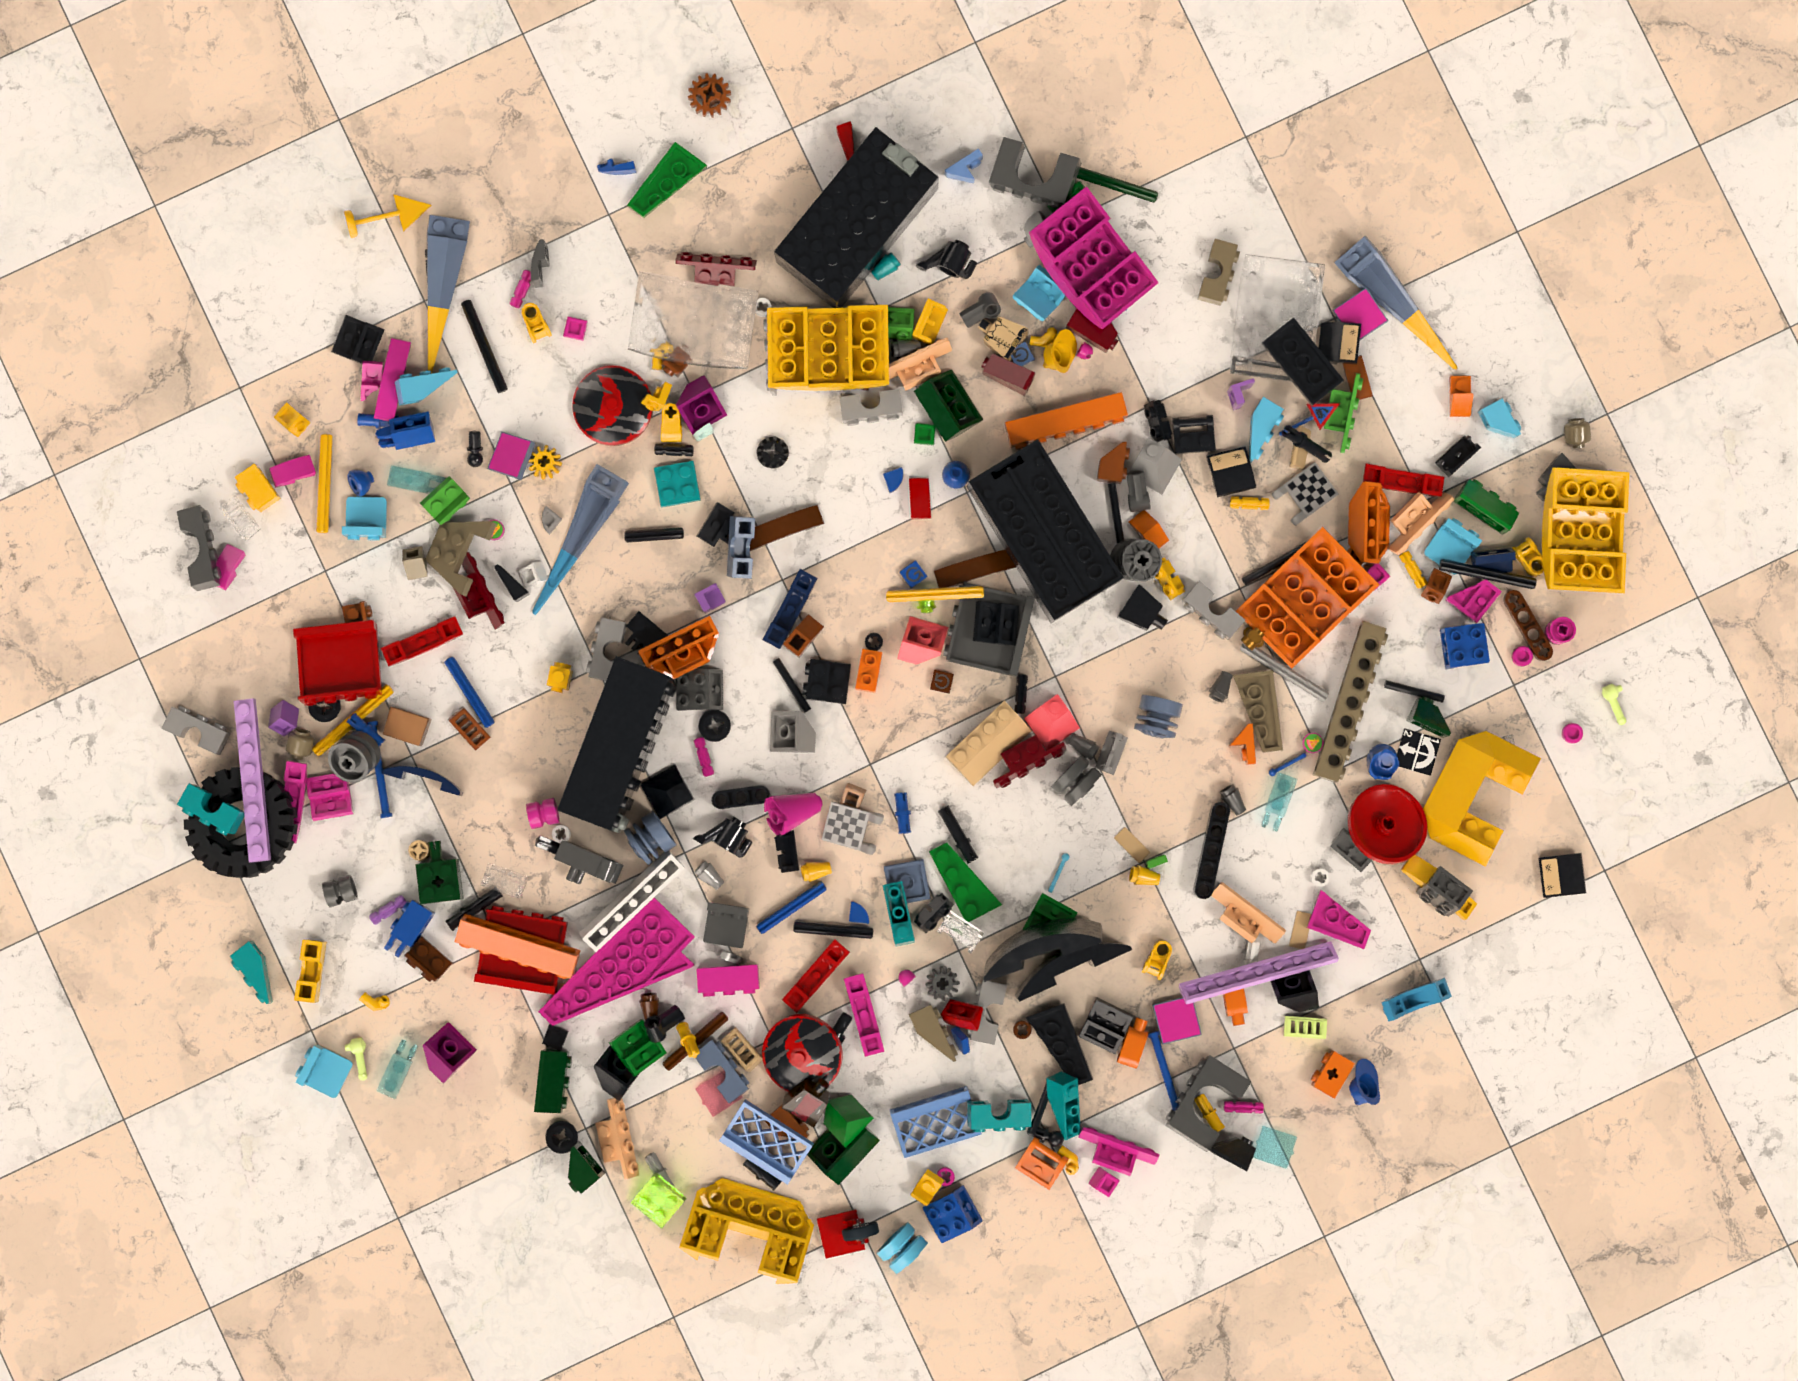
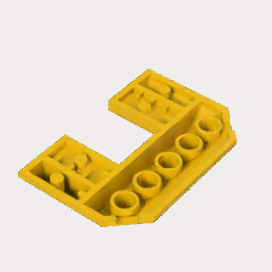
(1458, 784)
(753, 1213)

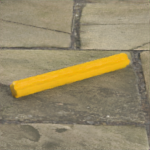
(324, 483)
(935, 594)
(345, 727)

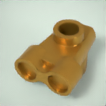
(1252, 638)

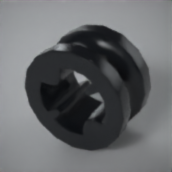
(879, 639)

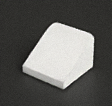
(533, 574)

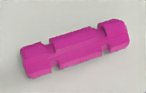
(521, 289)
(704, 757)
(1243, 1107)

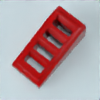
(845, 136)

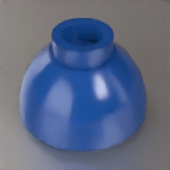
(956, 474)
(360, 481)

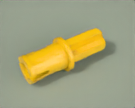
(687, 1039)
(1209, 1113)

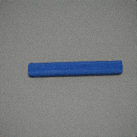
(469, 692)
(791, 907)

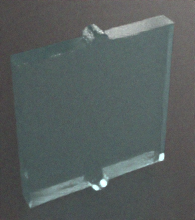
(1274, 1147)

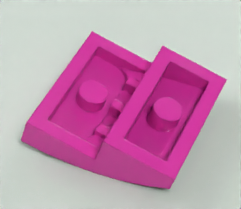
(329, 797)

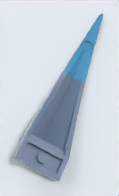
(595, 506)

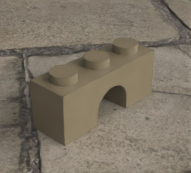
(1223, 255)

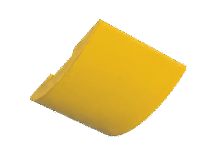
(828, 348)
(1585, 530)

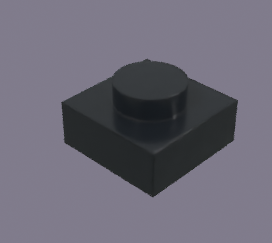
(555, 1037)

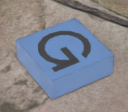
(1022, 355)

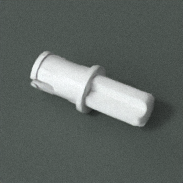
(1252, 952)

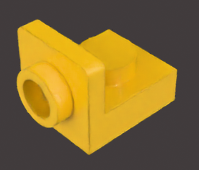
(659, 397)
(292, 420)
(927, 1187)

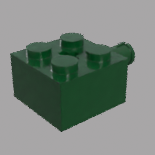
(446, 869)

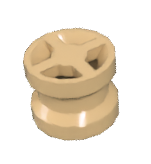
(415, 850)

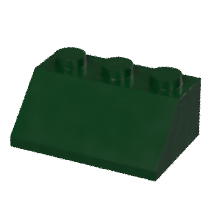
(948, 405)
(552, 1081)
(837, 1160)
(583, 1169)

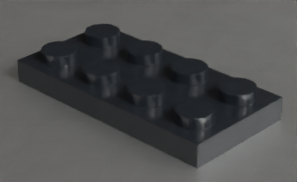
(1302, 361)

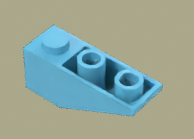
(416, 388)
(1262, 421)

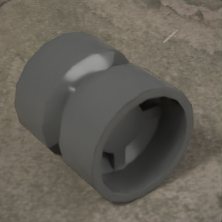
(338, 891)

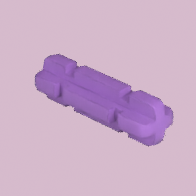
(387, 910)

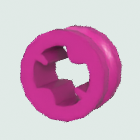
(952, 1176)

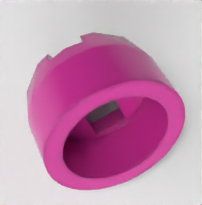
(1085, 351)
(906, 977)

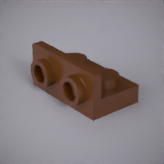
(428, 960)

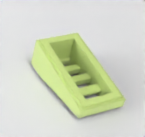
(1323, 1027)

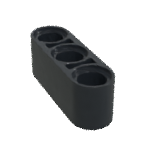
(731, 797)

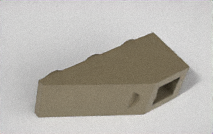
(928, 1027)

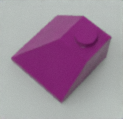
(699, 405)
(447, 1052)

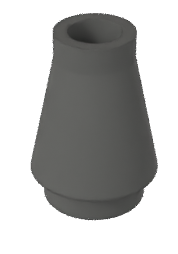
(904, 347)
(1220, 689)
(1084, 746)
(1233, 799)

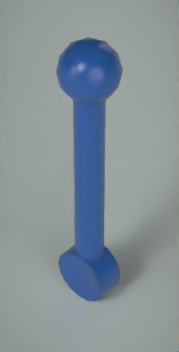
(1272, 772)

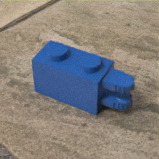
(407, 431)
(409, 926)

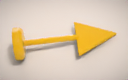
(407, 209)

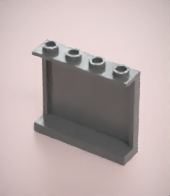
(986, 656)

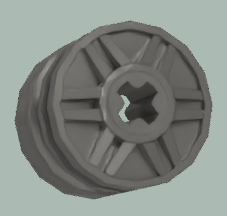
(1126, 559)

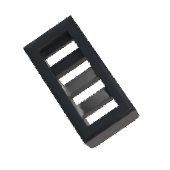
(515, 589)

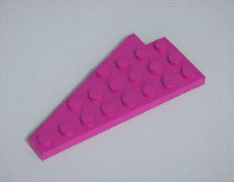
(632, 959)

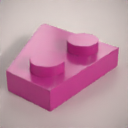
(1475, 599)

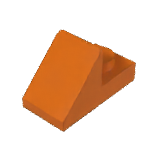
(1460, 396)
(1246, 738)

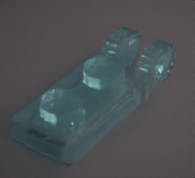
(412, 479)
(1279, 799)
(396, 1071)

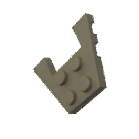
(450, 549)

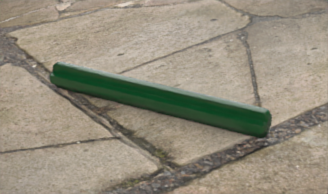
(1117, 185)

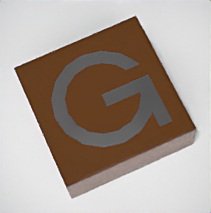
(941, 681)

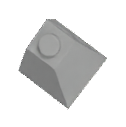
(1158, 465)
(791, 733)

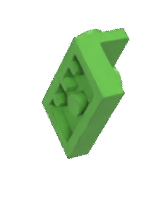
(900, 323)
(445, 500)

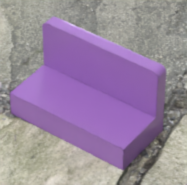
(1235, 393)

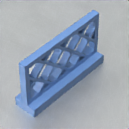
(925, 1107)
(759, 1153)

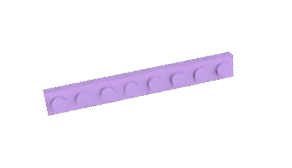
(252, 780)
(1258, 972)

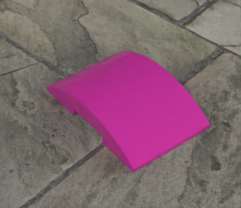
(1091, 260)

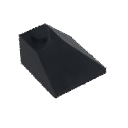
(667, 792)
(1296, 991)
(613, 1074)
(1236, 1151)

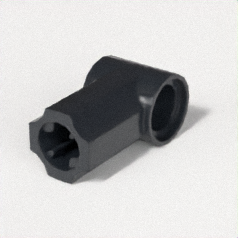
(658, 1025)

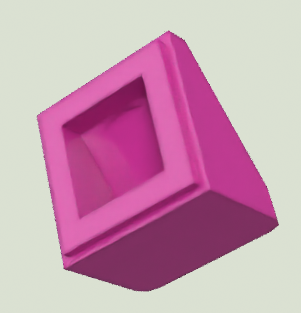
(1103, 1182)

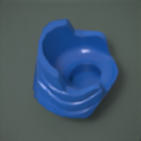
(1382, 762)

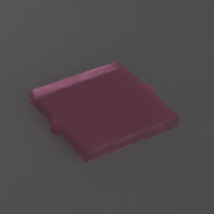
(712, 1096)

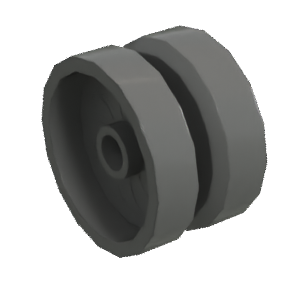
(354, 756)
(1076, 780)

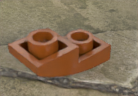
(1350, 370)

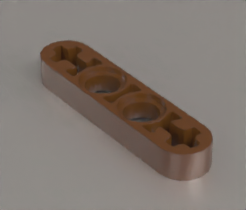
(1530, 624)

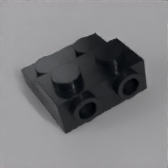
(827, 681)

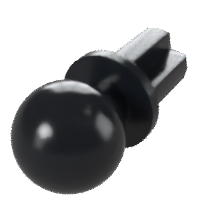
(475, 459)
(1054, 1138)

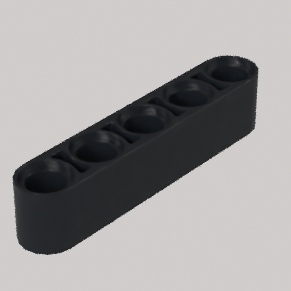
(1214, 860)

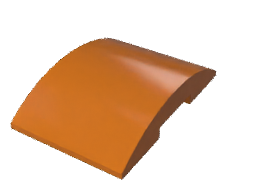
(1307, 597)

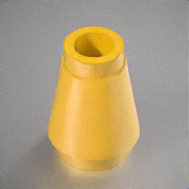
(815, 870)
(1143, 876)

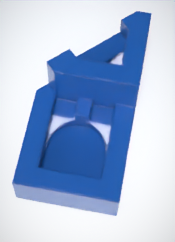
(620, 169)

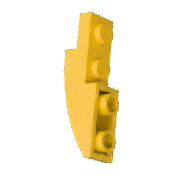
(1421, 872)

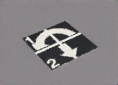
(1418, 751)

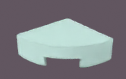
(703, 432)

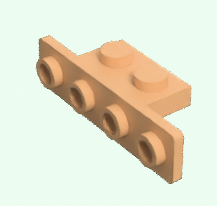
(920, 365)
(1415, 518)
(1245, 917)
(616, 1139)

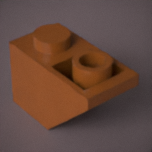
(1111, 466)
(803, 636)
(790, 1121)

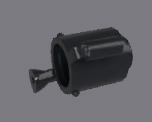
(951, 260)
(729, 836)

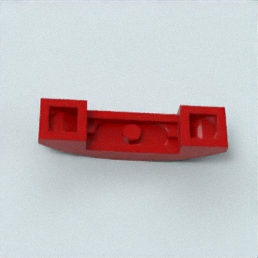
(1404, 481)
(422, 642)
(815, 975)

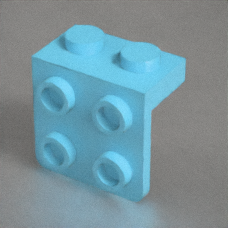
(1039, 294)
(365, 518)
(1452, 543)
(323, 1071)

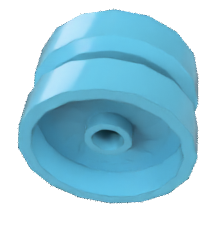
(904, 1250)

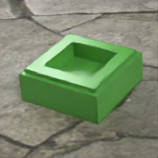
(1156, 861)

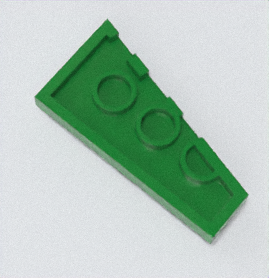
(666, 179)
(965, 887)

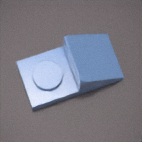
(960, 170)

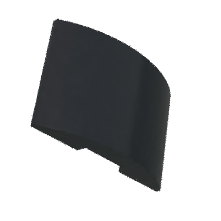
(1065, 933)
(1043, 976)

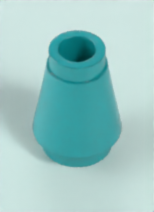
(886, 266)

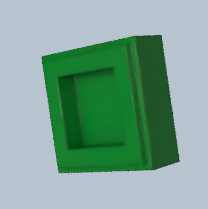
(924, 434)

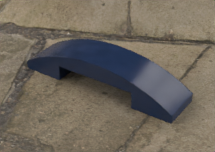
(790, 609)
(400, 772)

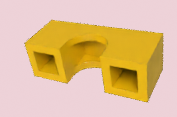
(310, 979)

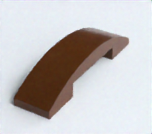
(786, 526)
(973, 569)

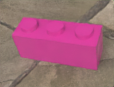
(728, 979)

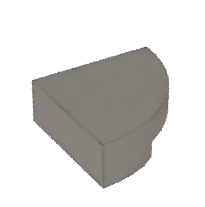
(550, 520)
(731, 957)

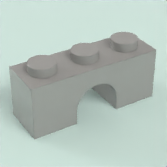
(888, 407)
(1198, 601)
(608, 632)
(212, 736)
(989, 993)

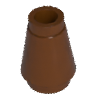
(649, 1004)

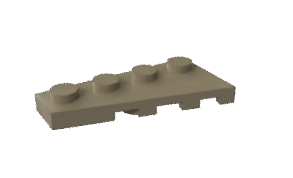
(1260, 701)

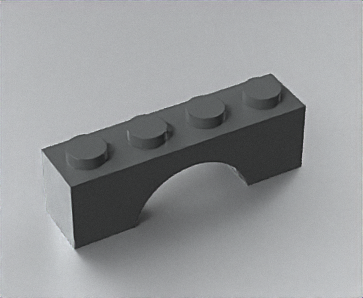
(203, 571)

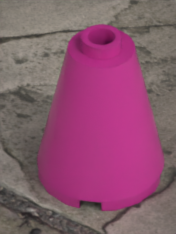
(791, 810)

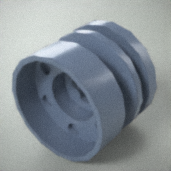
(1158, 716)
(650, 838)

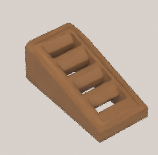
(856, 790)

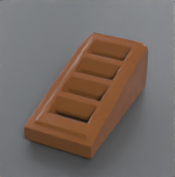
(481, 740)

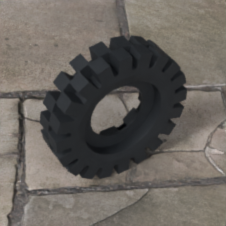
(233, 859)

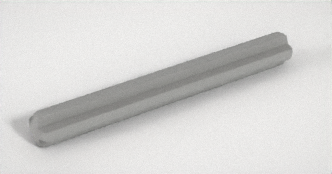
(1286, 672)

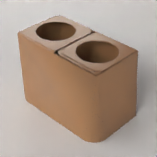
(406, 726)

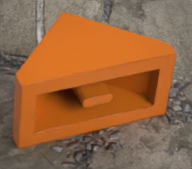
(1149, 528)

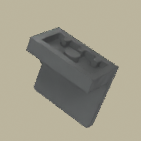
(700, 690)
(1444, 892)
(726, 925)

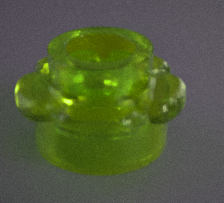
(926, 606)

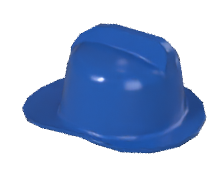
(1365, 1085)

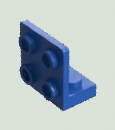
(1464, 645)
(953, 1214)

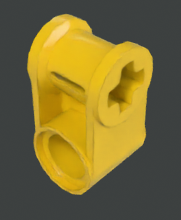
(537, 325)
(671, 427)
(1529, 556)
(1157, 960)

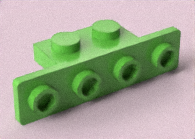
(1342, 419)

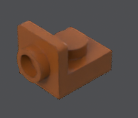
(673, 368)
(1436, 586)
(357, 612)

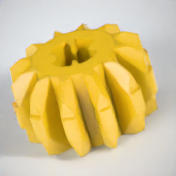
(538, 467)

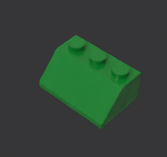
(1486, 506)

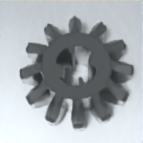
(937, 979)

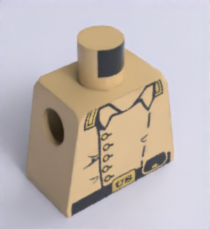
(1003, 336)

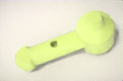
(1611, 693)
(357, 1047)

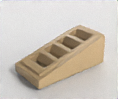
(747, 1045)

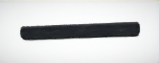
(484, 346)
(1488, 574)

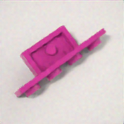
(1116, 1153)

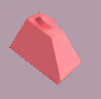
(922, 641)
(1052, 722)

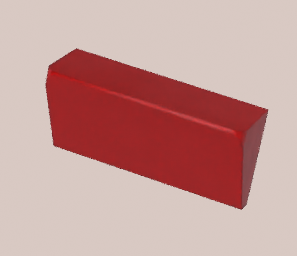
(919, 498)
(962, 1014)

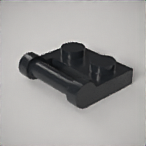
(1194, 441)

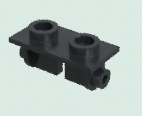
(1154, 412)
(788, 859)
(940, 907)

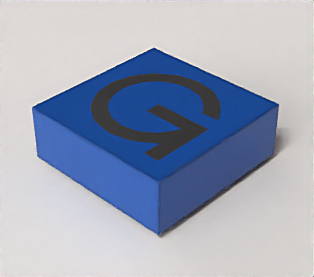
(913, 574)

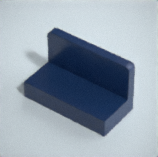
(1494, 559)

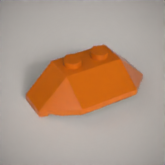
(1369, 523)
(682, 650)

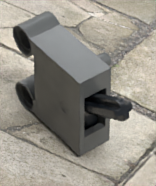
(581, 860)

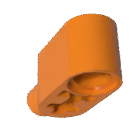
(1236, 1006)
(1133, 1044)

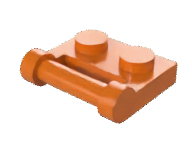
(1039, 1169)

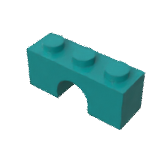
(195, 802)
(1016, 1116)

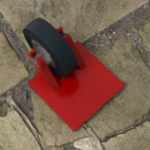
(845, 1233)

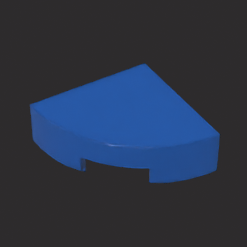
(893, 479)
(858, 914)
(961, 1040)

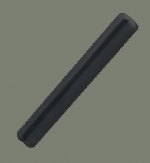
(833, 930)

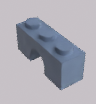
(740, 535)
(733, 1085)

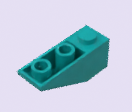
(898, 913)
(254, 967)
(1064, 1100)

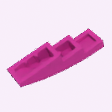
(394, 367)

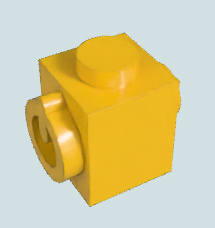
(559, 677)

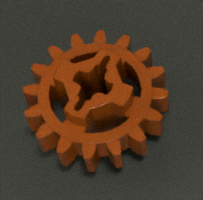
(717, 97)

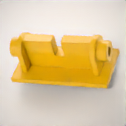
(1171, 586)

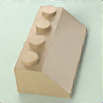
(984, 745)

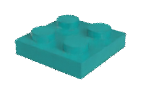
(677, 484)

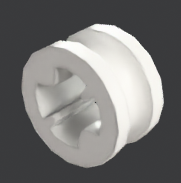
(764, 301)
(567, 833)
(1322, 871)

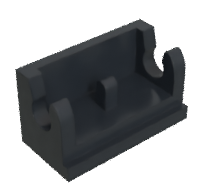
(1457, 455)

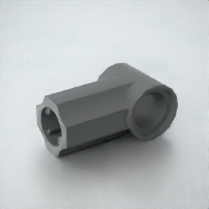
(985, 307)
(1138, 496)

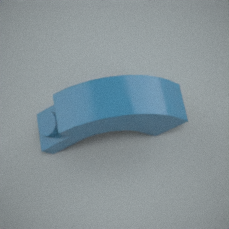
(1416, 998)

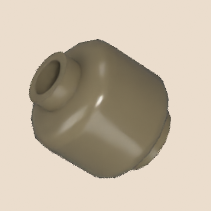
(1577, 432)
(299, 744)

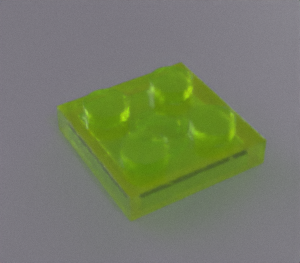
(658, 1200)

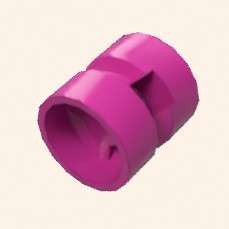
(1560, 630)
(542, 813)

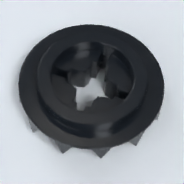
(764, 457)
(330, 714)
(706, 721)
(553, 1142)

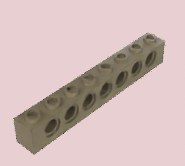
(1323, 768)

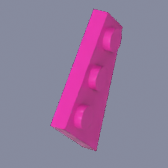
(1336, 922)

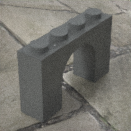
(1054, 191)
(1183, 1118)

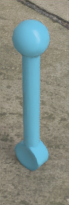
(1065, 857)

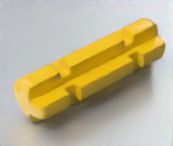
(1249, 503)
(1413, 569)

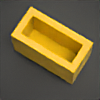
(257, 488)

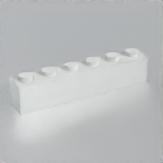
(631, 900)

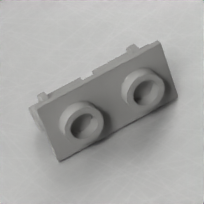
(1111, 752)

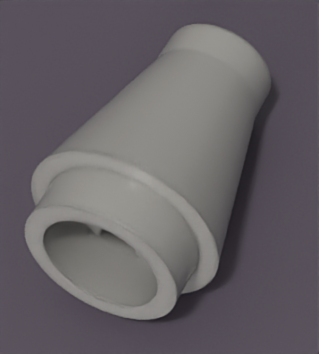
(709, 875)

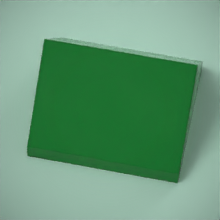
(846, 1118)

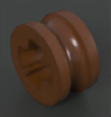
(1028, 1029)

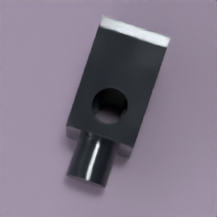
(1142, 610)

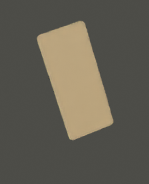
(1132, 845)
(1300, 932)

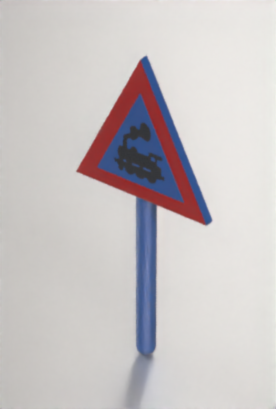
(1320, 414)

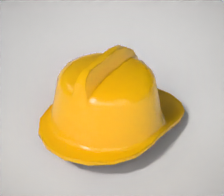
(1060, 352)

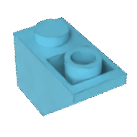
(1498, 419)

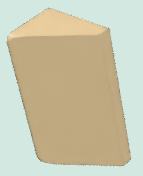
(1299, 455)

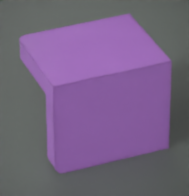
(710, 598)
(283, 718)

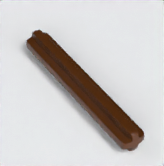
(700, 1036)

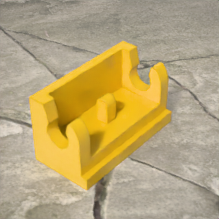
(930, 322)

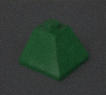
(1428, 717)

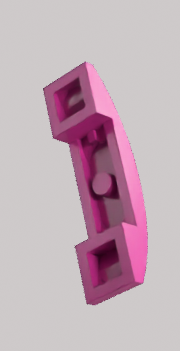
(295, 784)
(864, 1014)

